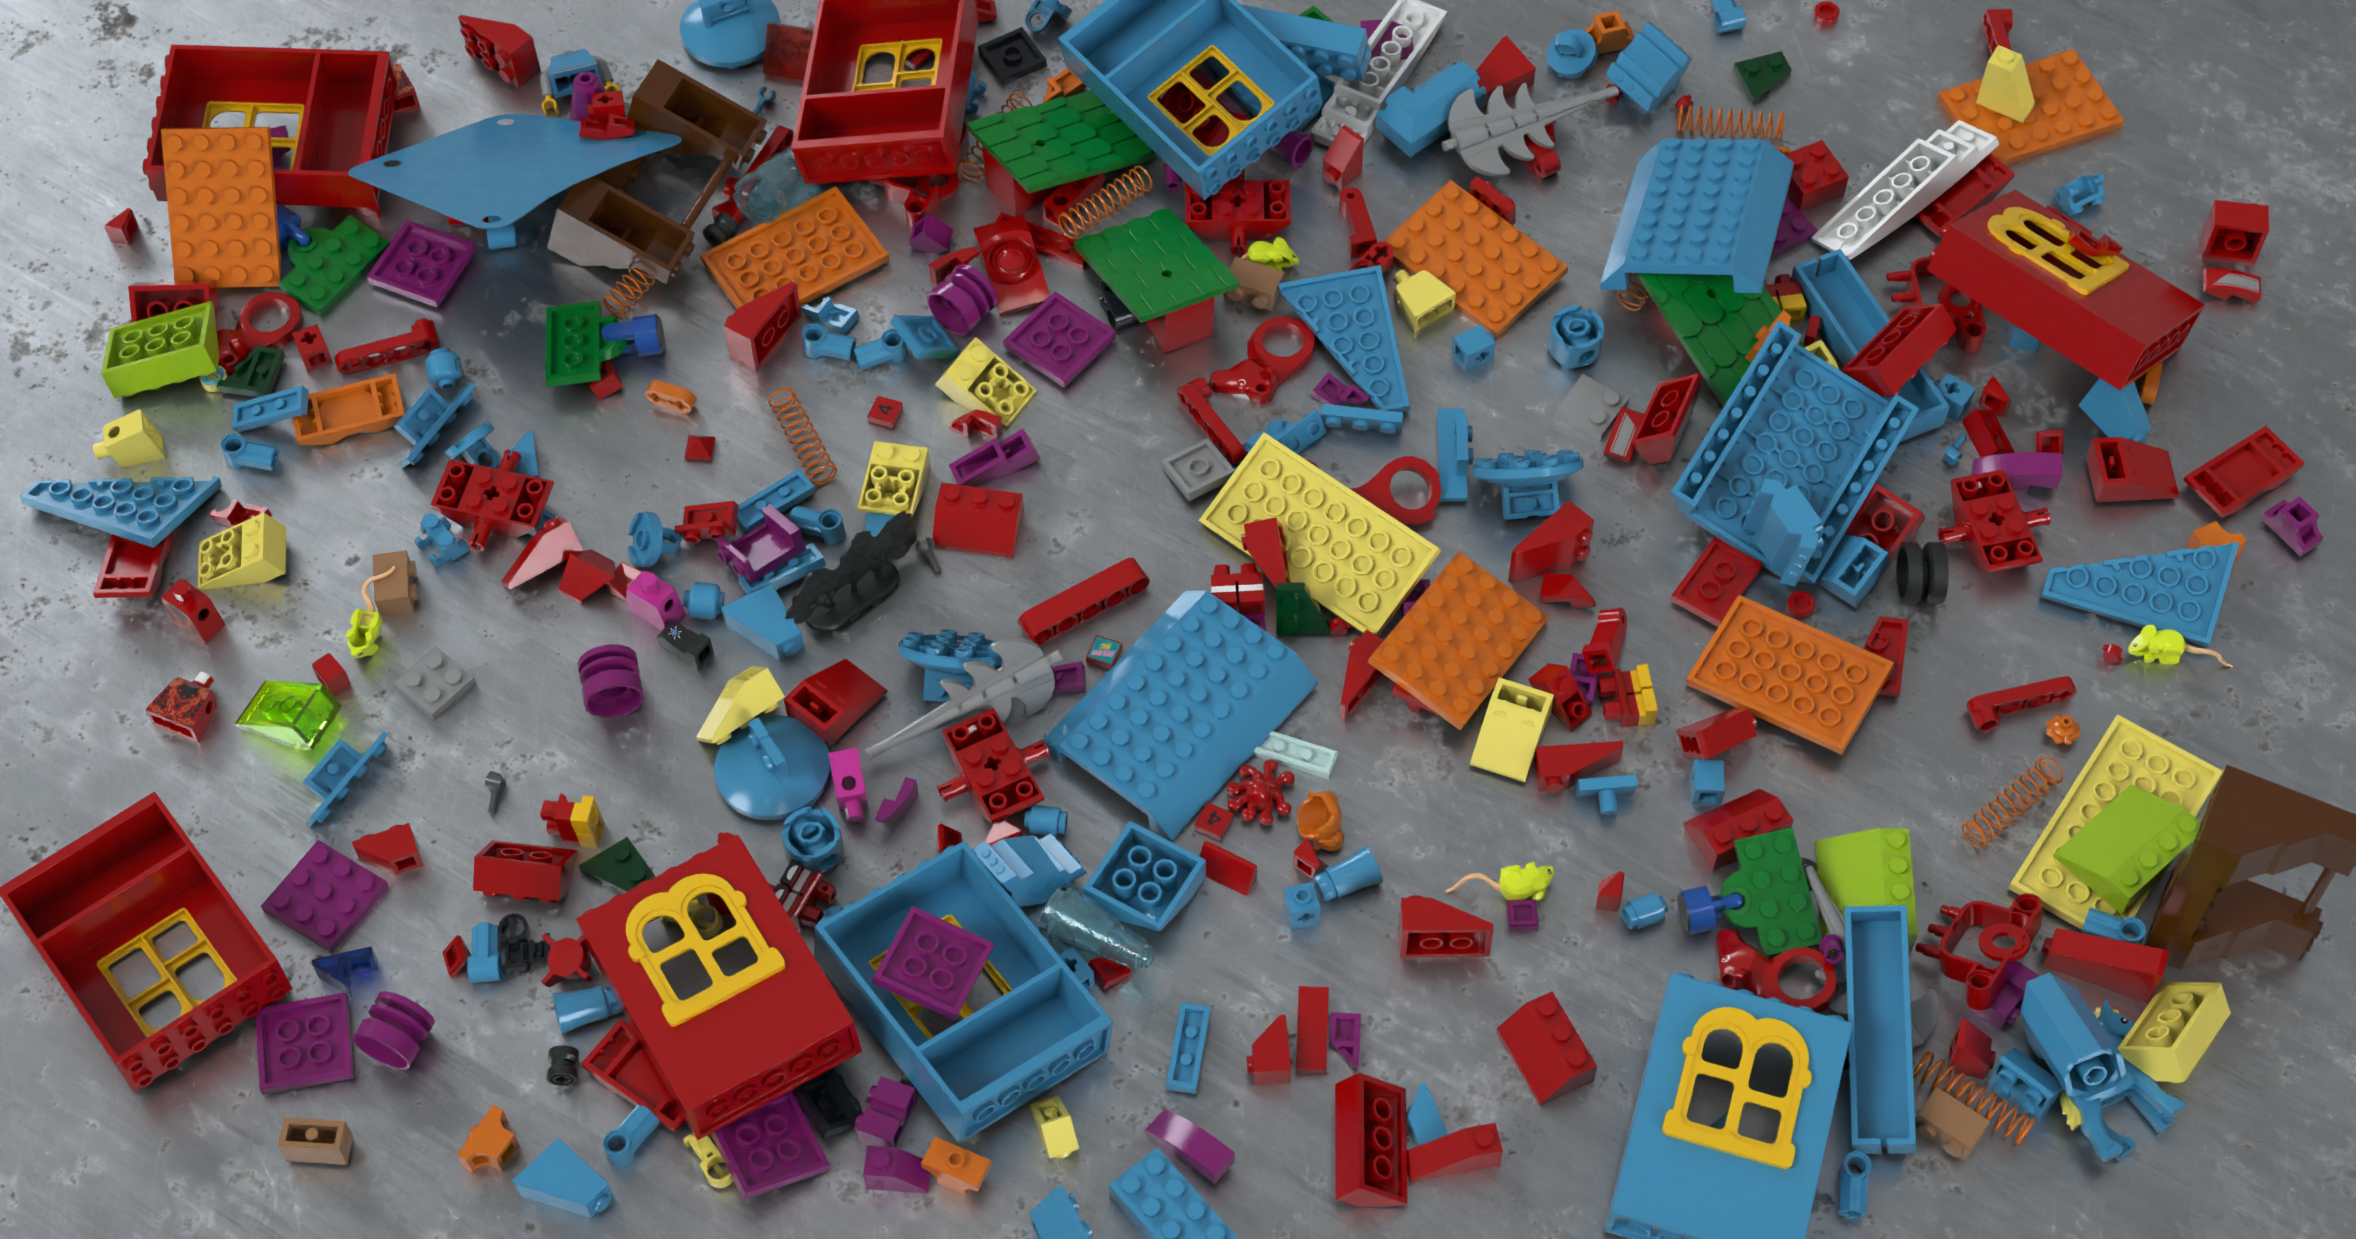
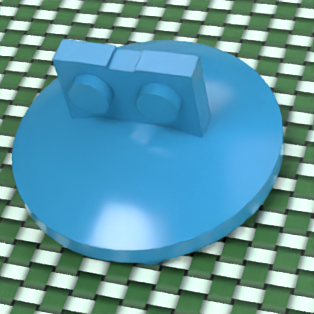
(727, 31)
(1529, 480)
(945, 656)
(772, 768)

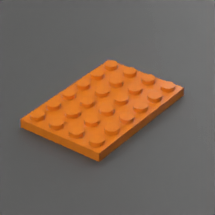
(2065, 110)
(222, 205)
(811, 245)
(1477, 256)
(1458, 640)
(1790, 674)

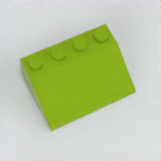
(161, 350)
(2129, 846)
(1868, 871)

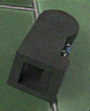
(686, 644)

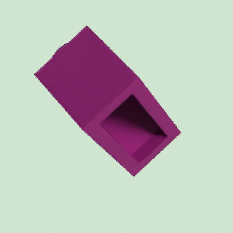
(894, 1171)

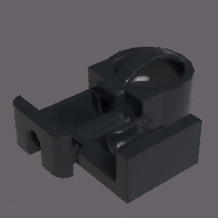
(526, 949)

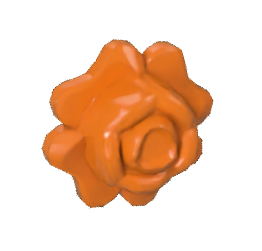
(2063, 729)

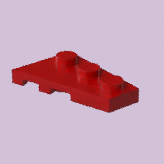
(1889, 642)

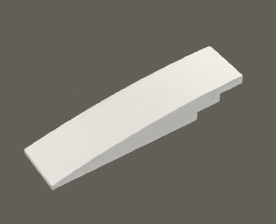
(1358, 101)
(1905, 188)

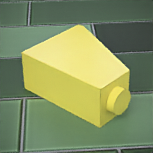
(2006, 85)

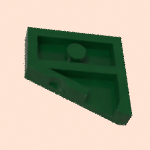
(1762, 74)
(255, 374)
(1298, 611)
(618, 867)

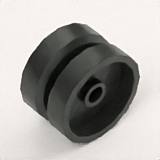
(1922, 572)

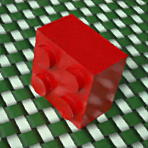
(1815, 177)
(2235, 231)

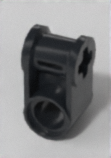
(1114, 308)

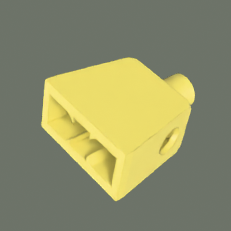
(1422, 298)
(131, 441)

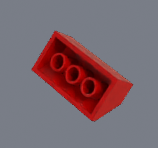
(1901, 348)
(1370, 1142)

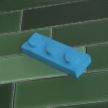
(270, 409)
(1361, 418)
(780, 495)
(788, 572)
(1188, 1048)

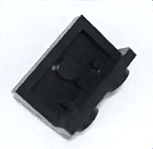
(828, 1103)

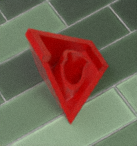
(585, 574)

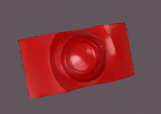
(1967, 194)
(1012, 264)
(2244, 472)
(131, 568)
(628, 1071)

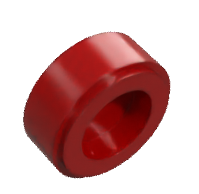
(1826, 13)
(1800, 605)

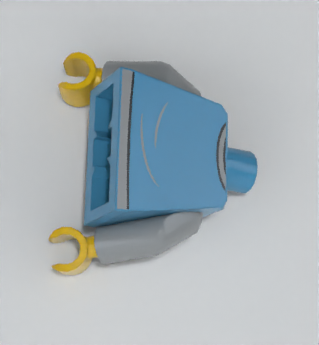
(563, 68)

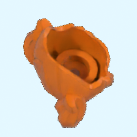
(1321, 821)

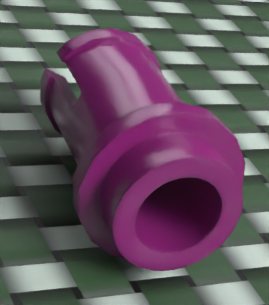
(1173, 180)
(1831, 948)

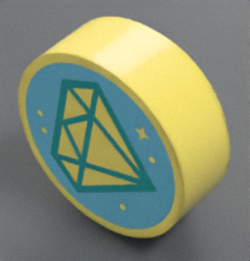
(210, 382)

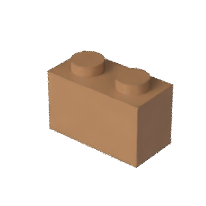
(1256, 284)
(396, 591)
(1951, 1124)
(315, 1141)

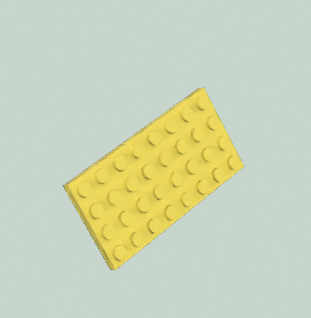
(1335, 540)
(2121, 759)

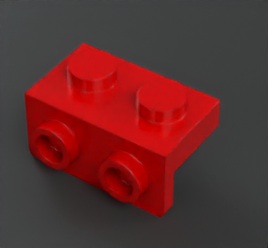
(1489, 196)
(708, 521)

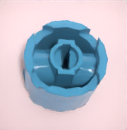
(1575, 337)
(813, 839)

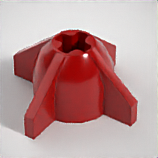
(567, 960)

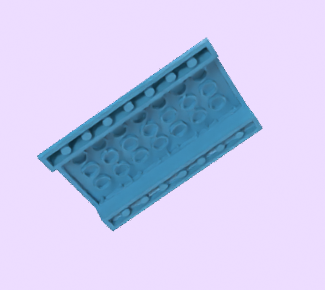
(1702, 212)
(1794, 425)
(1183, 710)

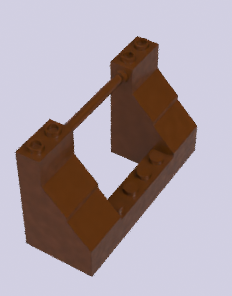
(610, 229)
(2244, 833)

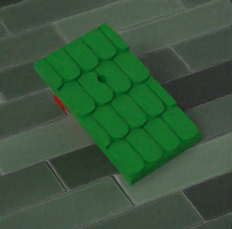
(1052, 144)
(1160, 275)
(1712, 322)

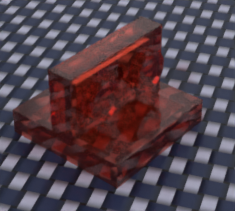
(787, 50)

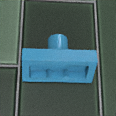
(1606, 789)

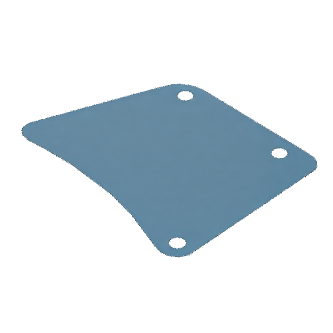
(502, 167)

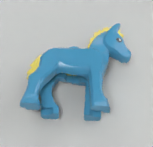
(2139, 1088)

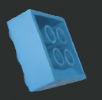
(1145, 878)

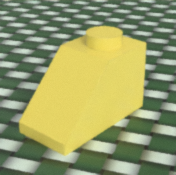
(1054, 1127)

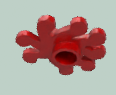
(1260, 792)

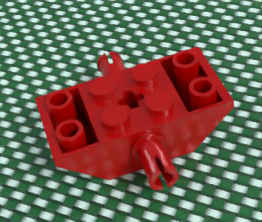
(1240, 211)
(491, 499)
(1993, 523)
(991, 767)

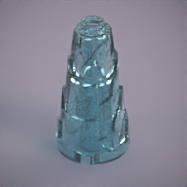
(768, 187)
(1082, 923)

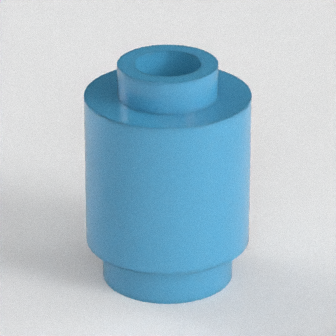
(1046, 820)
(1644, 911)

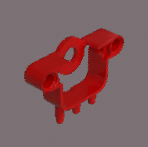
(915, 205)
(1969, 331)
(2018, 922)

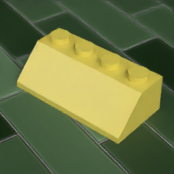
(2176, 1029)

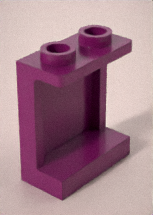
(762, 547)

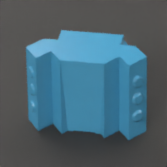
(1649, 68)
(1784, 528)
(1030, 866)

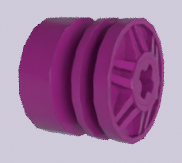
(962, 299)
(610, 681)
(394, 1030)

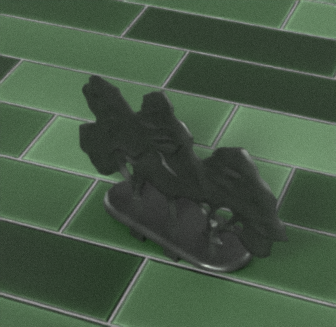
(858, 582)

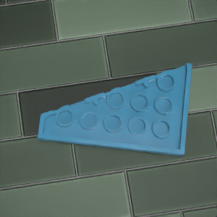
(1356, 326)
(123, 507)
(2165, 590)

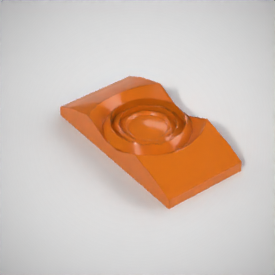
(349, 410)

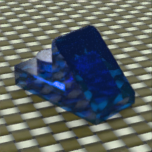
(340, 967)

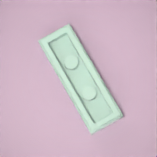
(1298, 754)

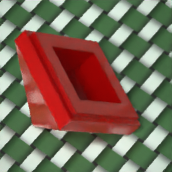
(2049, 441)
(700, 447)
(946, 837)
(456, 955)

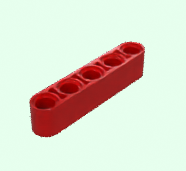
(1083, 601)

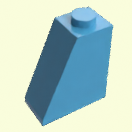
(2117, 411)
(763, 622)
(563, 1181)

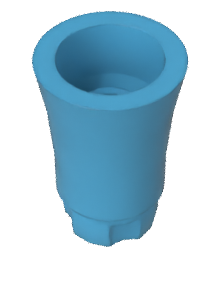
(1348, 875)
(584, 1006)

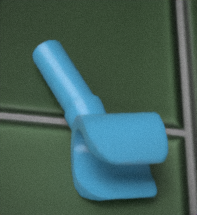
(762, 101)
(1952, 453)

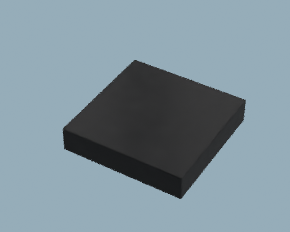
(1012, 56)

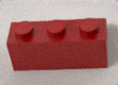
(1185, 105)
(158, 298)
(1666, 418)
(977, 519)
(1738, 819)
(524, 871)
(1547, 1049)

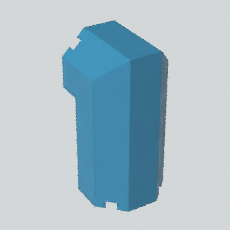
(1421, 113)
(2070, 1038)

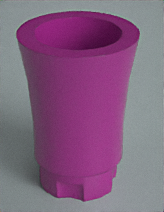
(1295, 147)

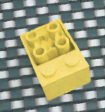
(985, 383)
(894, 478)
(243, 554)
(739, 704)
(1512, 729)

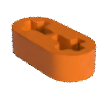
(2150, 384)
(670, 396)

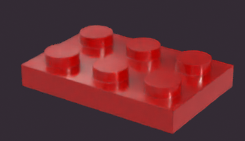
(1716, 581)

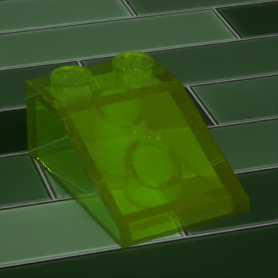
(290, 713)

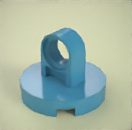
(1048, 10)
(1572, 53)
(474, 445)
(650, 539)

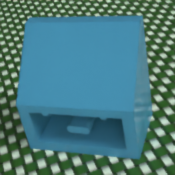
(1853, 569)
(2025, 1085)
(1058, 1217)

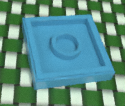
(925, 337)

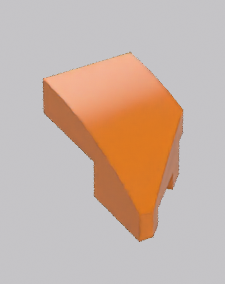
(1064, 85)

